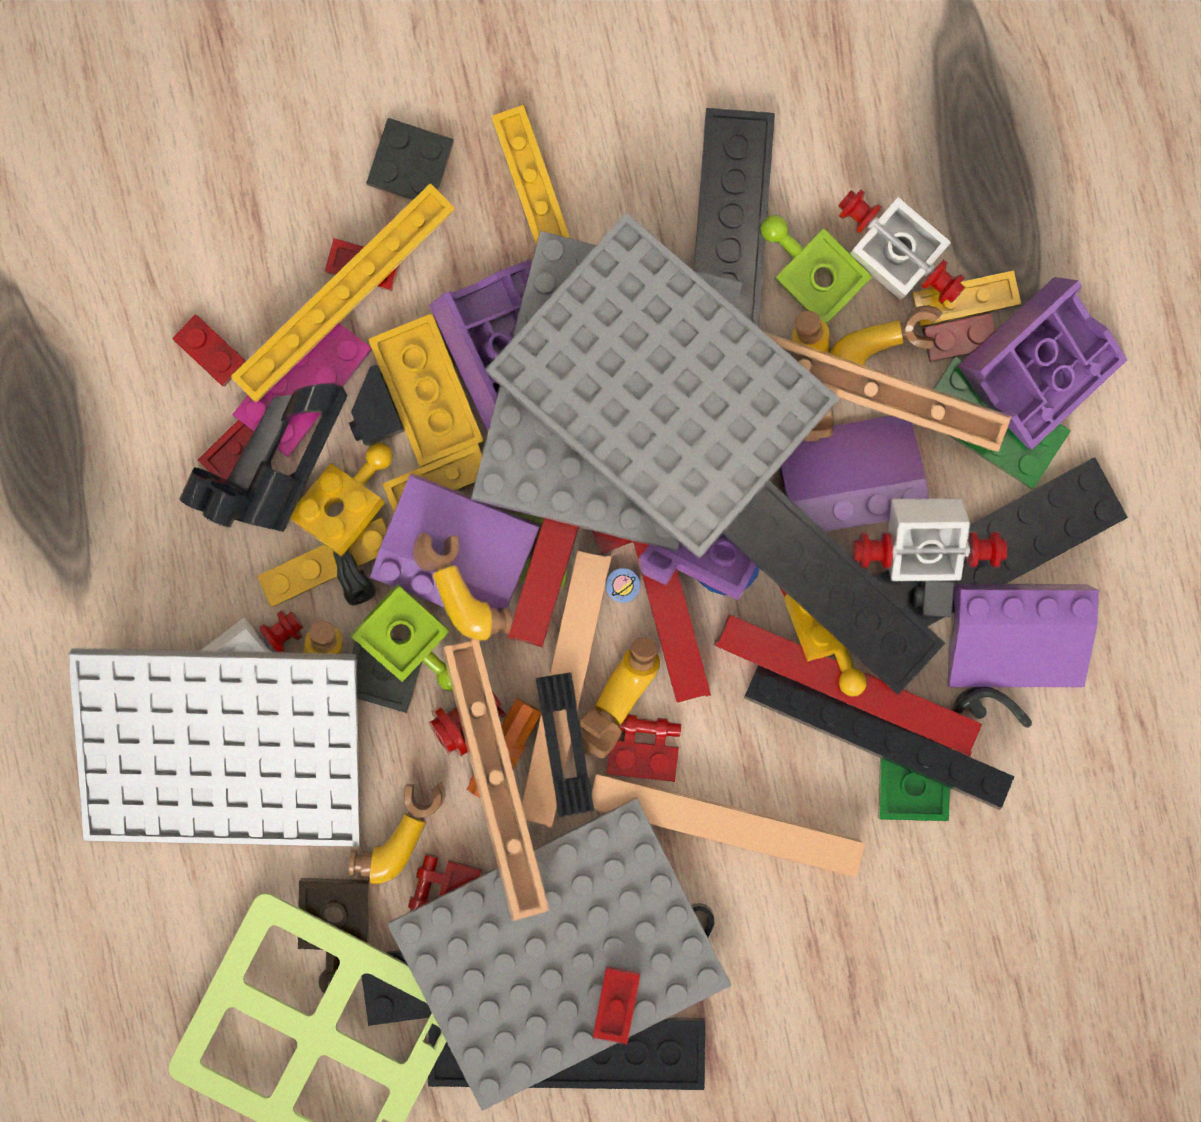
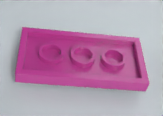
(330, 361)

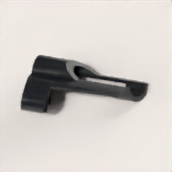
(254, 489)

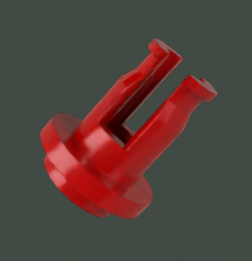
(448, 728)

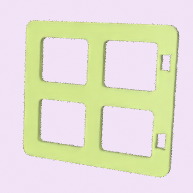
(314, 1033)

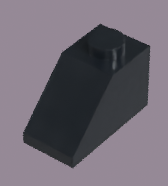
(374, 411)

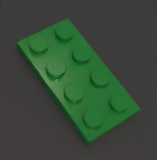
(1013, 456)

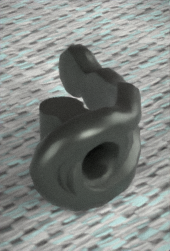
(355, 584)
(971, 698)

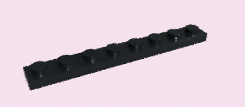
(879, 737)

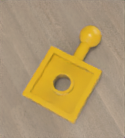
(338, 487)
(820, 643)

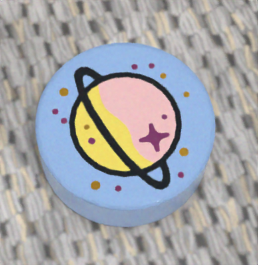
(623, 585)

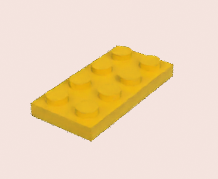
(426, 390)

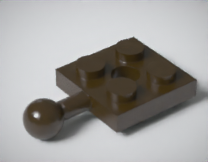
(350, 898)

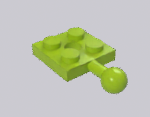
(799, 273)
(404, 655)

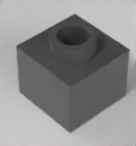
(934, 598)

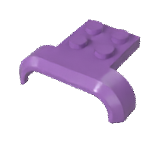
(720, 566)

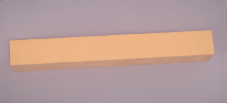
(901, 397)
(570, 656)
(495, 780)
(732, 825)

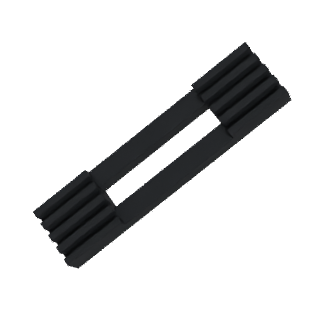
(571, 794)

